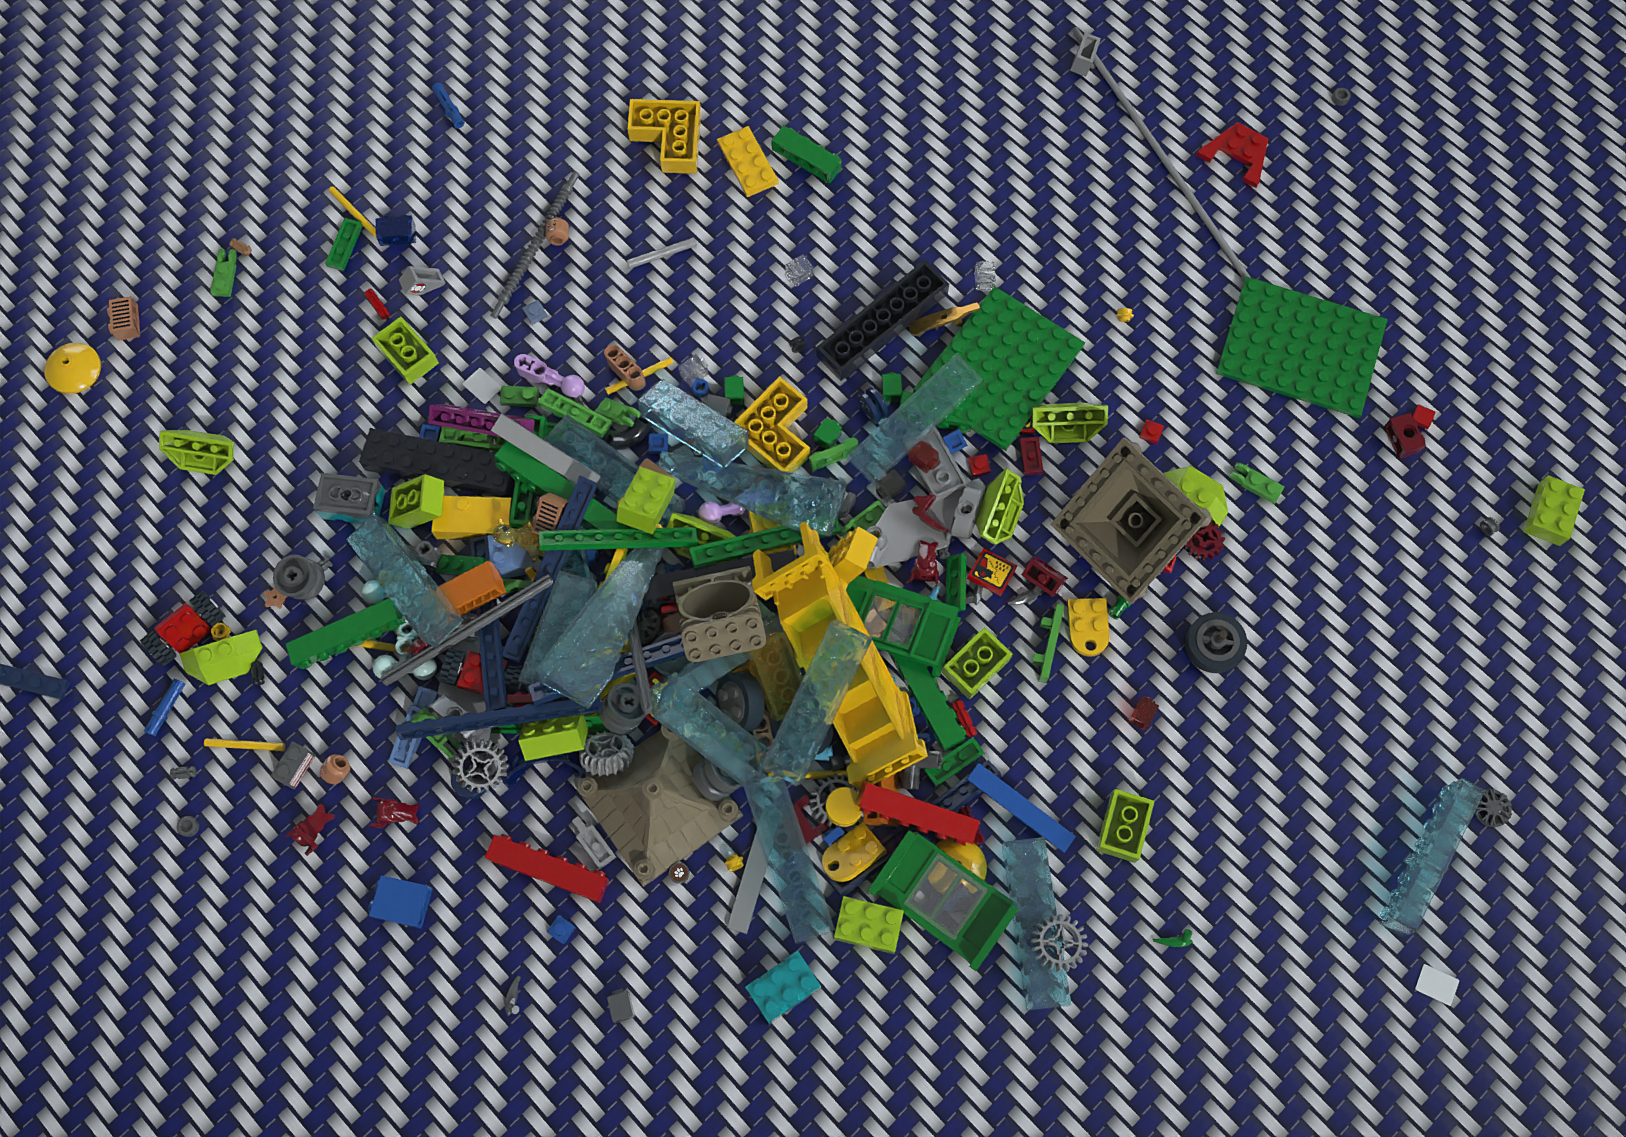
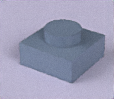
(535, 312)

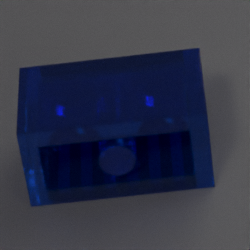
(395, 230)

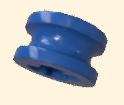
(700, 382)

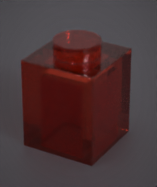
(924, 456)
(1143, 712)

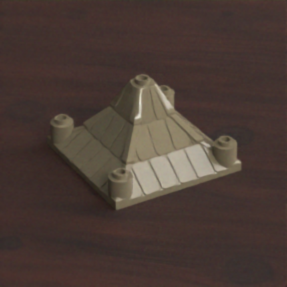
(1129, 520)
(655, 806)

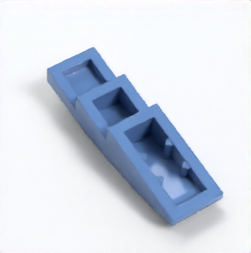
(405, 750)

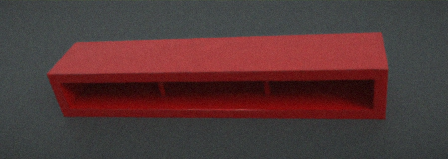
(917, 812)
(547, 868)

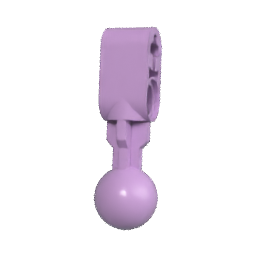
(528, 368)
(712, 512)

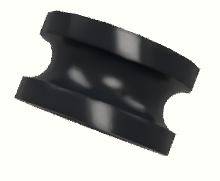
(797, 344)

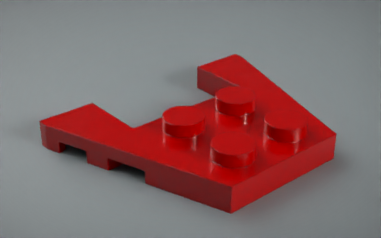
(1242, 145)

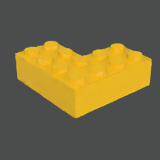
(674, 125)
(768, 424)
(852, 554)

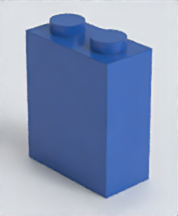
(400, 902)

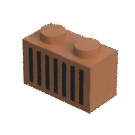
(124, 318)
(548, 513)

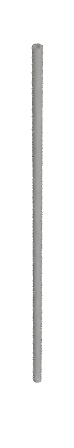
(1165, 160)

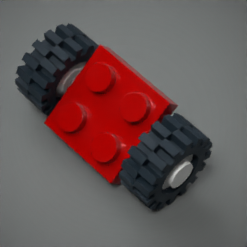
(182, 628)
(471, 672)

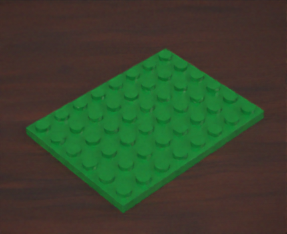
(1302, 347)
(1016, 357)

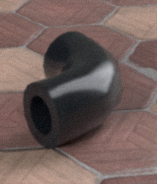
(630, 437)

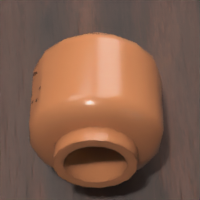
(557, 231)
(334, 769)

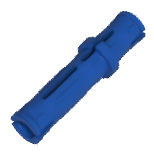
(456, 118)
(164, 707)

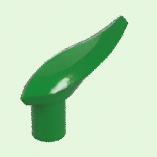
(1182, 941)

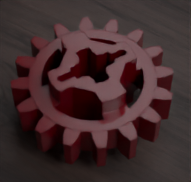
(1213, 542)

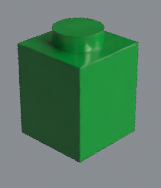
(891, 387)
(734, 389)
(828, 433)

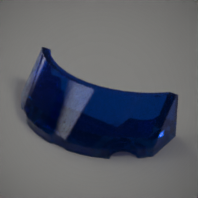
(517, 765)

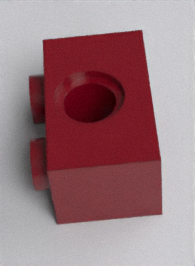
(1405, 445)
(1044, 576)

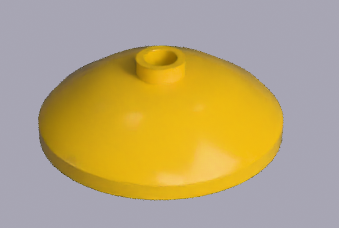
(76, 375)
(967, 855)

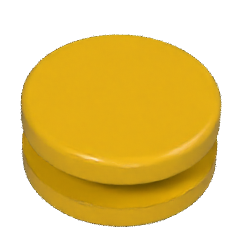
(841, 807)

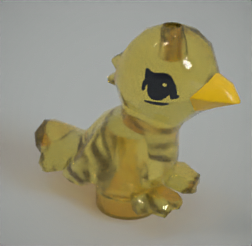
(522, 537)

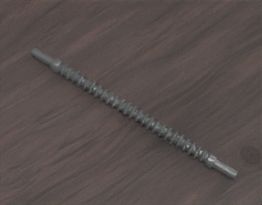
(503, 299)

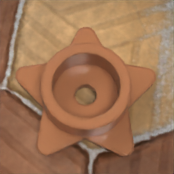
(275, 602)

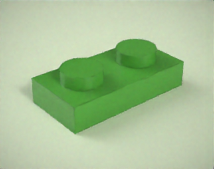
(519, 396)

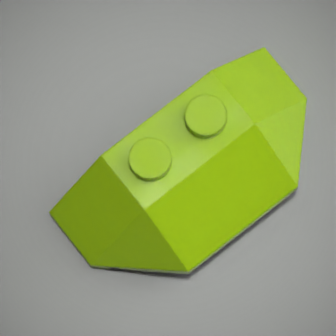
(1069, 421)
(197, 450)
(1201, 490)
(1000, 508)
(705, 532)
(222, 658)

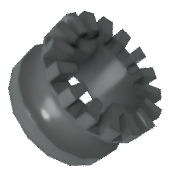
(1489, 526)

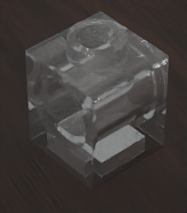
(798, 270)
(985, 275)
(693, 369)

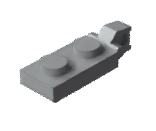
(593, 843)

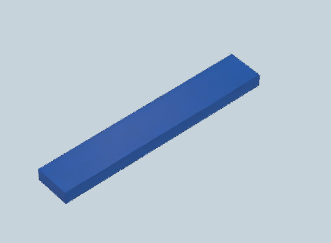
(1020, 807)

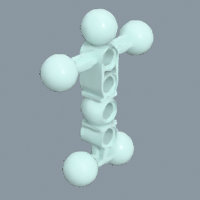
(374, 593)

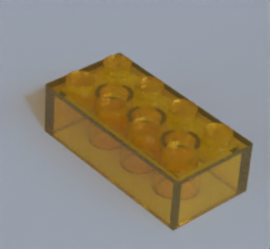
(776, 673)

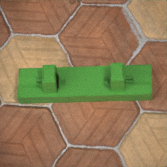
(561, 406)
(471, 439)
(1053, 626)

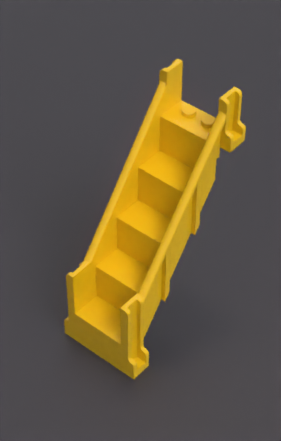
(874, 714)

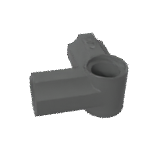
(426, 554)
(911, 774)

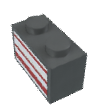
(293, 765)

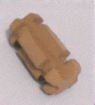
(240, 247)

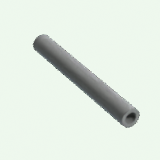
(660, 253)

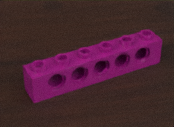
(470, 419)

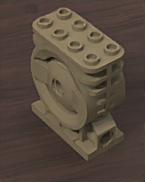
(719, 615)

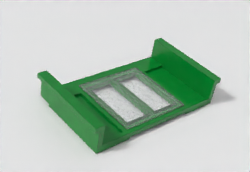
(905, 621)
(944, 898)

